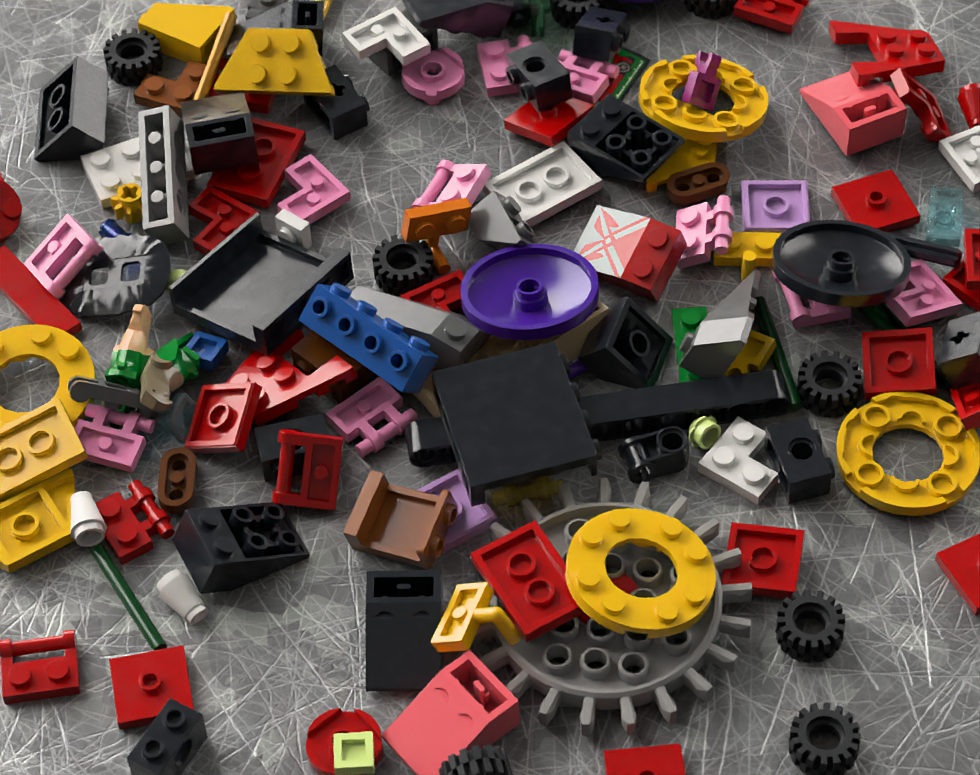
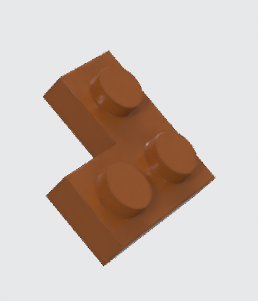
(159, 91)

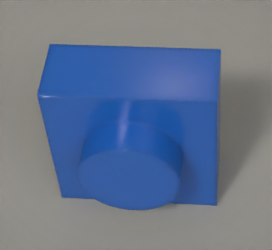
(210, 348)

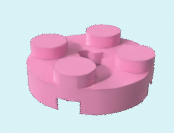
(434, 87)

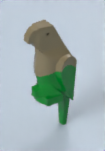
(167, 371)

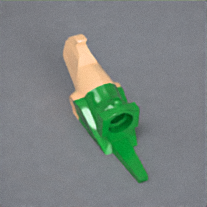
(132, 354)

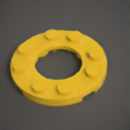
(744, 118)
(58, 349)
(903, 411)
(621, 611)

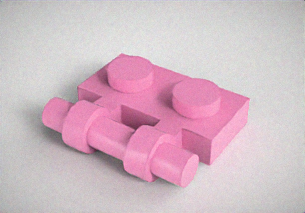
(494, 62)
(588, 76)
(697, 225)
(365, 409)
(112, 446)

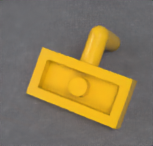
(748, 251)
(465, 614)

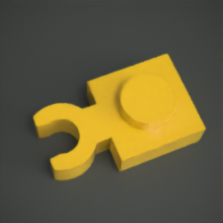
(753, 355)

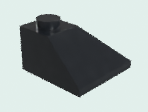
(626, 347)

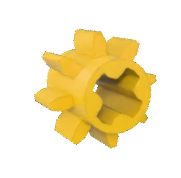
(128, 203)

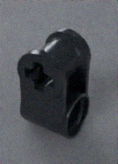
(655, 454)

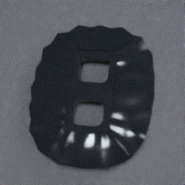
(120, 296)

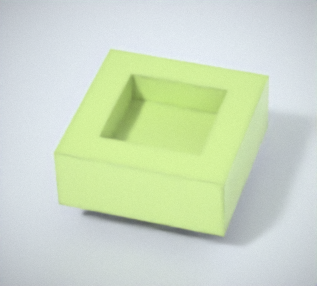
(354, 753)

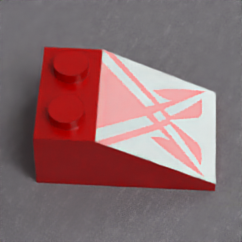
(631, 250)

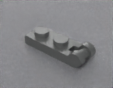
(111, 394)

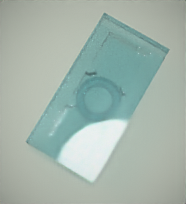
(944, 216)

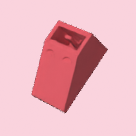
(854, 114)
(453, 712)

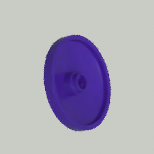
(529, 292)

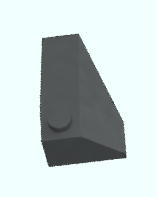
(448, 333)
(722, 333)

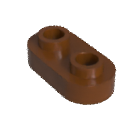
(698, 183)
(175, 483)

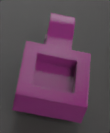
(701, 84)

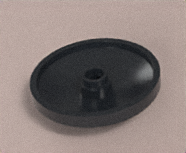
(841, 263)

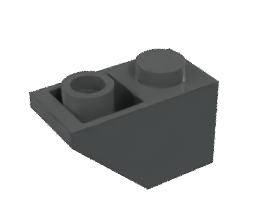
(498, 222)

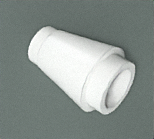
(86, 521)
(181, 595)

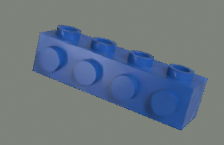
(369, 338)

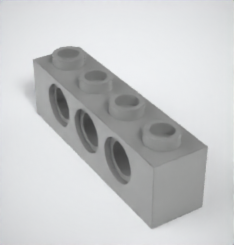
(163, 174)

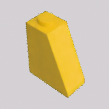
(184, 29)

